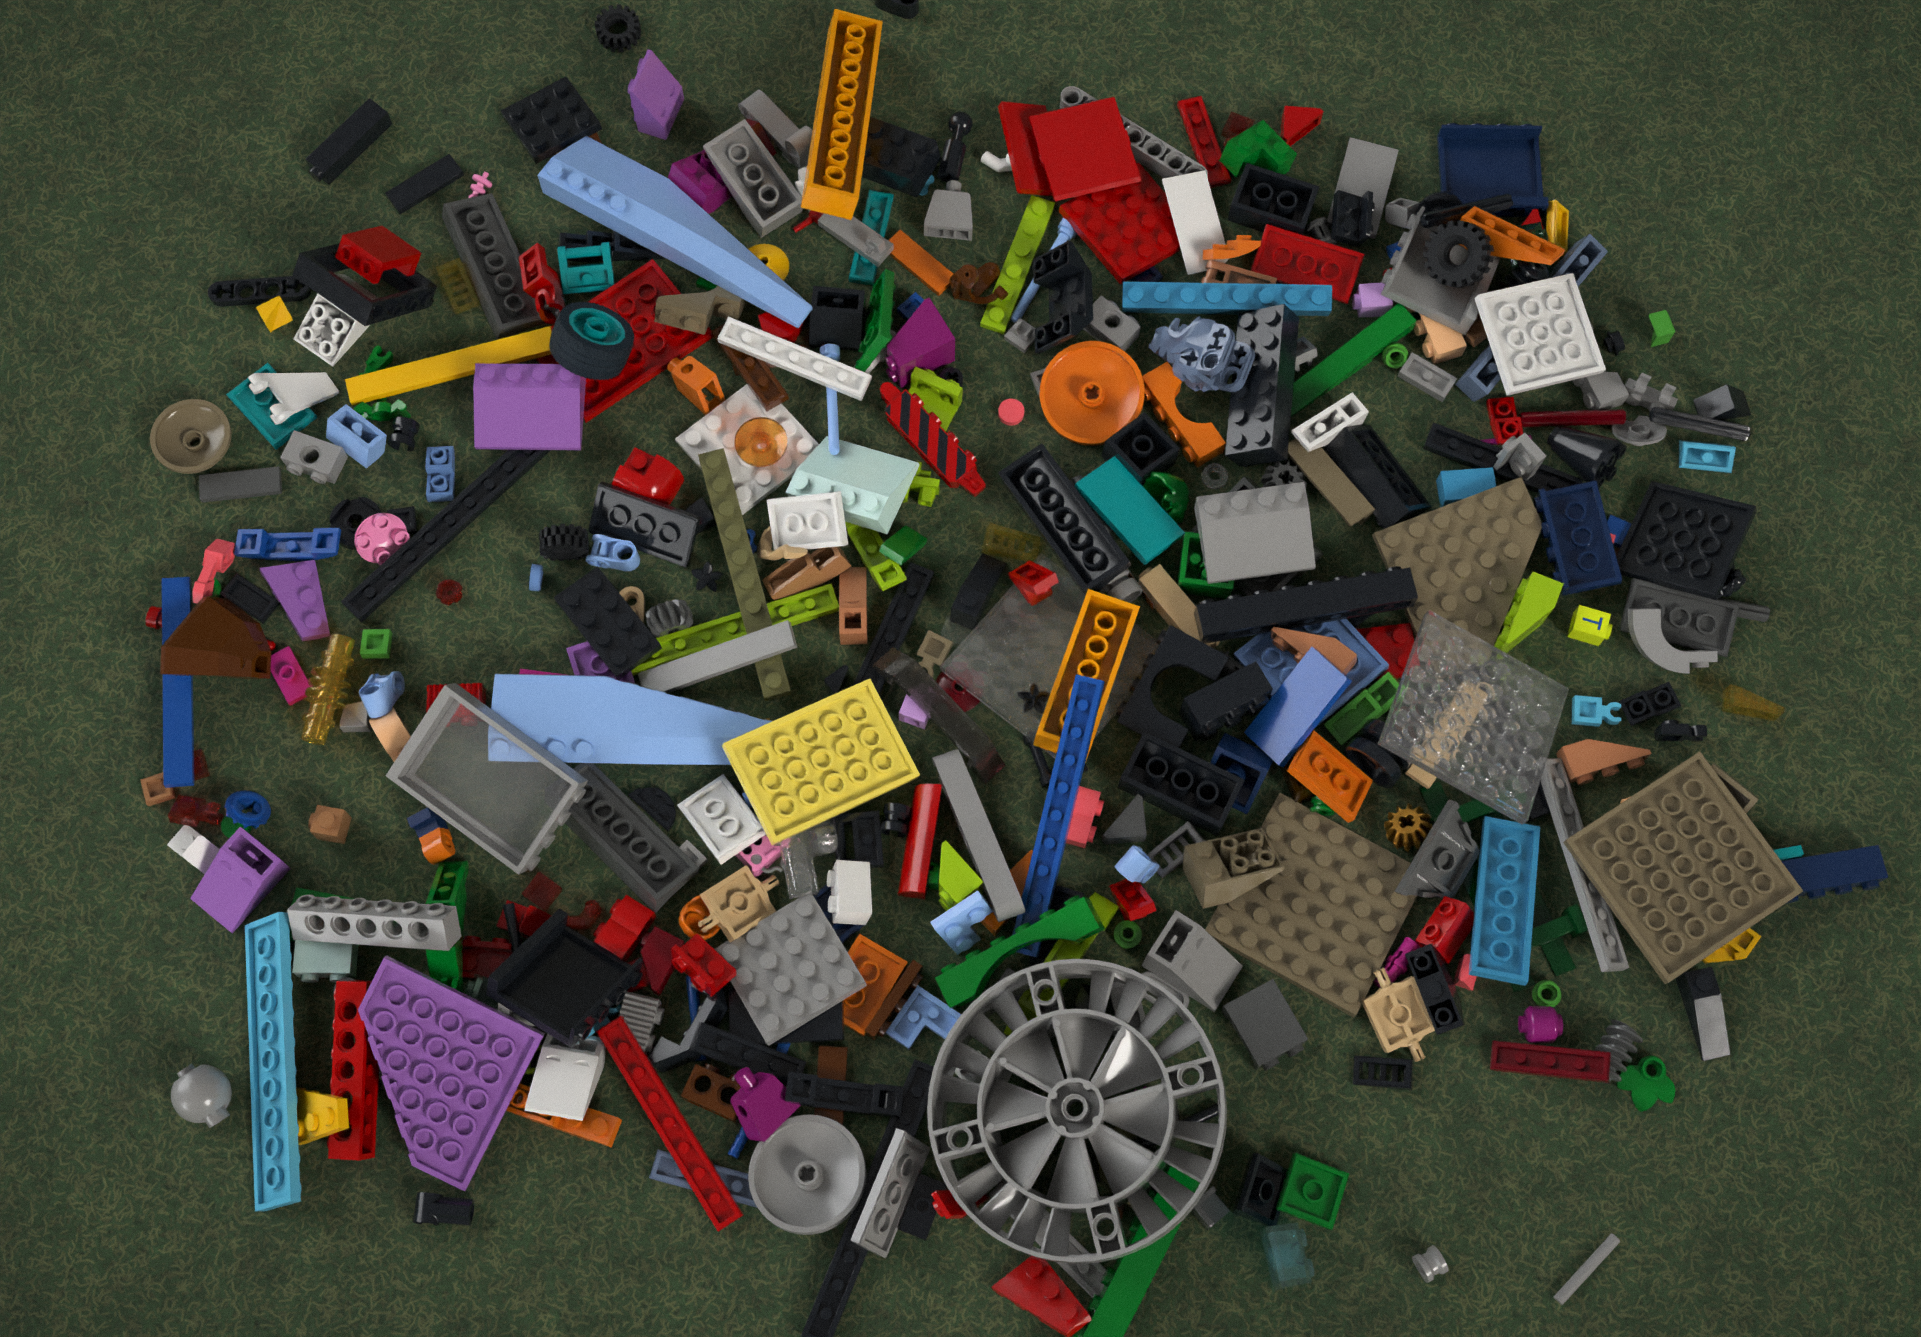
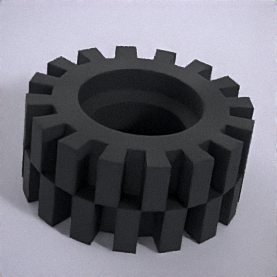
(614, 16)
(563, 542)

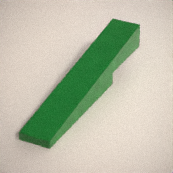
(1351, 356)

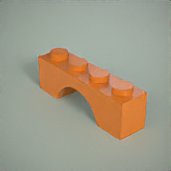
(1199, 440)

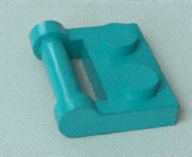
(589, 276)

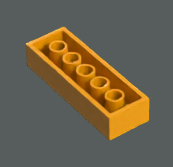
(1092, 652)

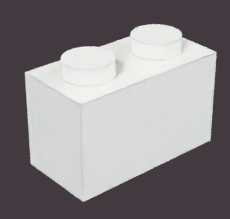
(850, 892)

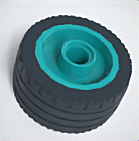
(591, 340)

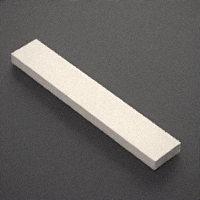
(794, 358)

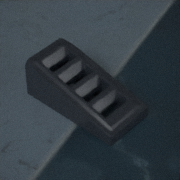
(1408, 1065)

